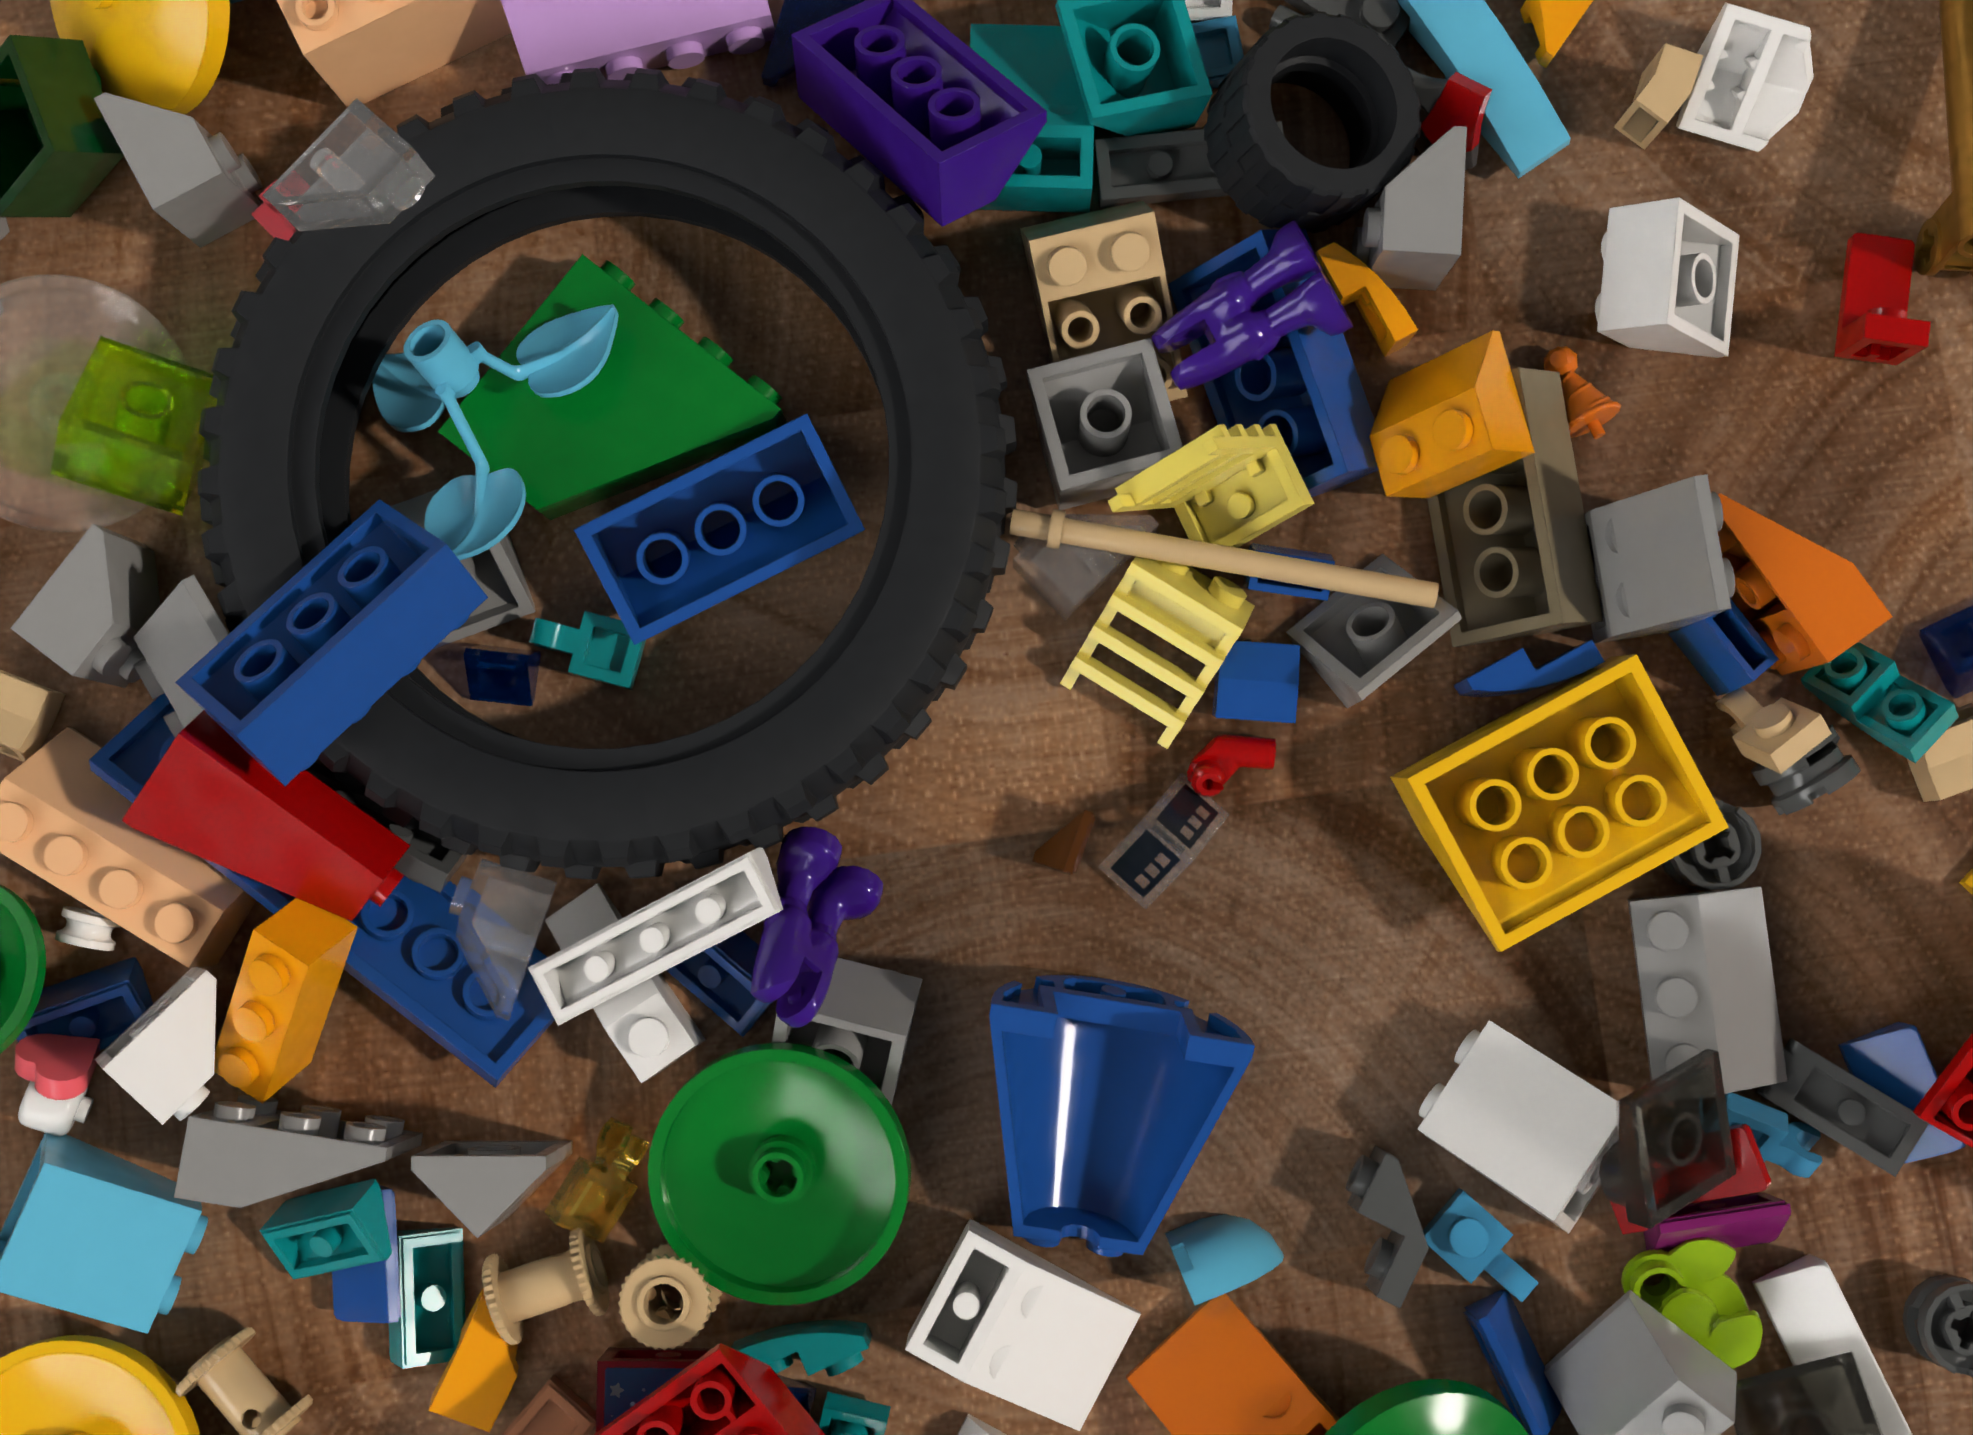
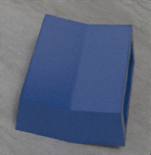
(1271, 586)
(1725, 650)
(1258, 683)

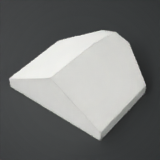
(1748, 78)

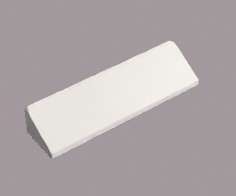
(658, 936)
(1819, 1324)

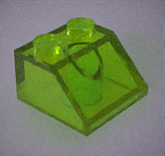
(135, 427)

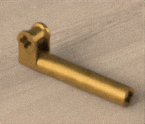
(1947, 236)

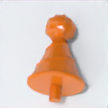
(1585, 405)

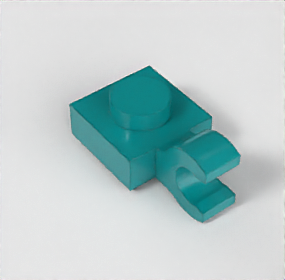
(598, 649)

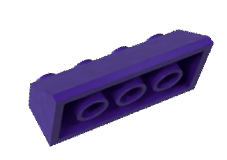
(916, 104)

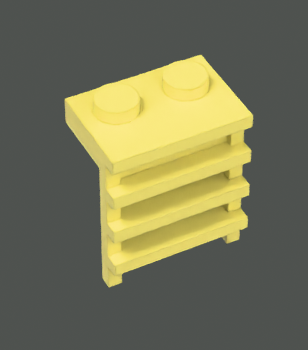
(1222, 485)
(1183, 609)

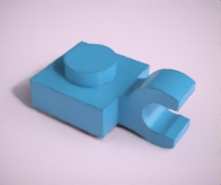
(1776, 1139)
(1473, 1242)

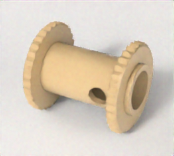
(544, 1285)
(651, 1314)
(242, 1389)

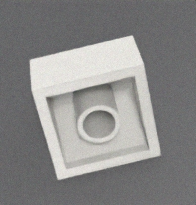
(1667, 279)
(169, 1049)

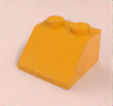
(1450, 421)

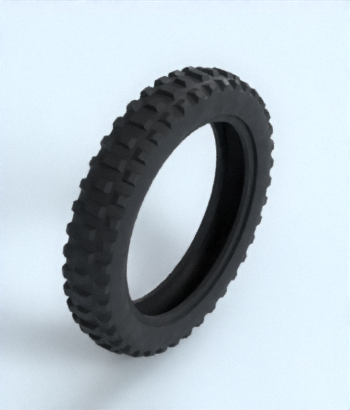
(669, 153)

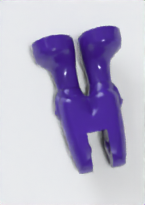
(1235, 329)
(801, 946)

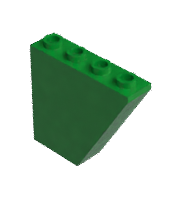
(640, 419)

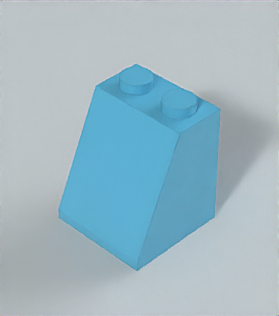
(97, 1235)

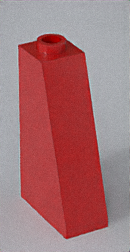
(289, 837)

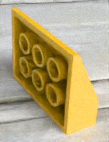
(1560, 800)

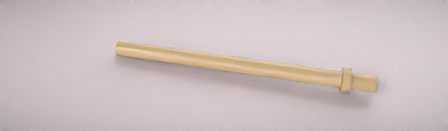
(1058, 529)

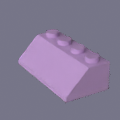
(632, 34)

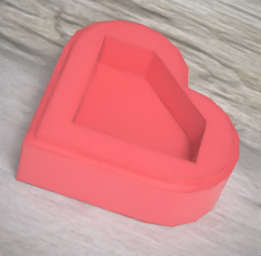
(57, 1063)

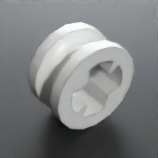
(86, 929)

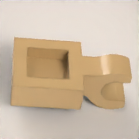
(1773, 733)

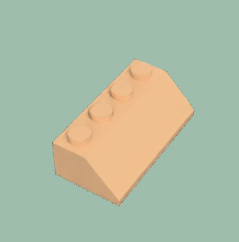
(72, 834)

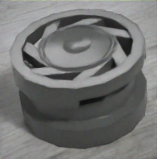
(1813, 775)
(1723, 858)
(1944, 1322)

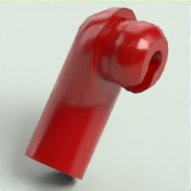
(1224, 756)

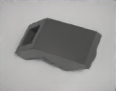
(1384, 1197)

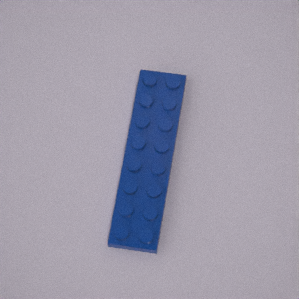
(399, 950)

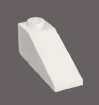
(643, 1021)

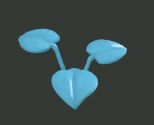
(438, 368)

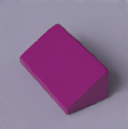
(1732, 1220)

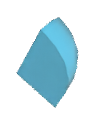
(1222, 1254)

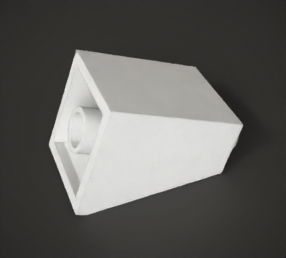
(1523, 1123)

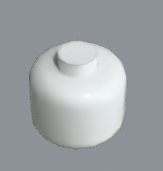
(52, 1115)

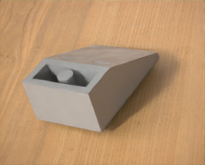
(1659, 560)
(256, 1152)

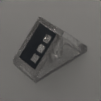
(1163, 842)

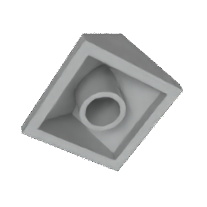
(1367, 640)
(487, 1178)

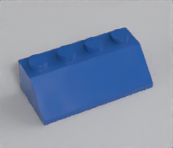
(1300, 385)
(719, 529)
(333, 640)

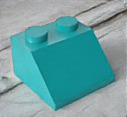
(1136, 64)

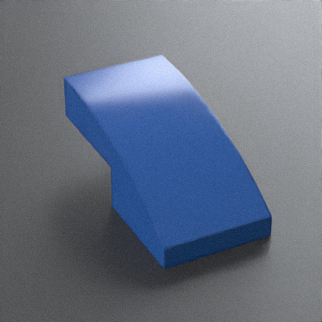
(1517, 674)

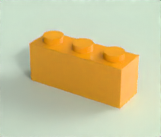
(282, 997)

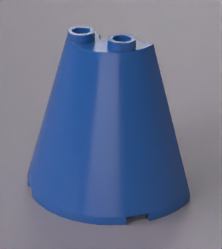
(1105, 1104)

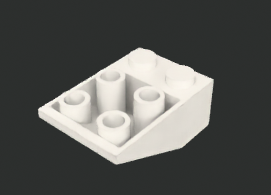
(1021, 1327)

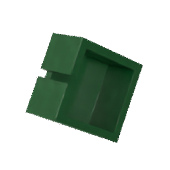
(50, 128)

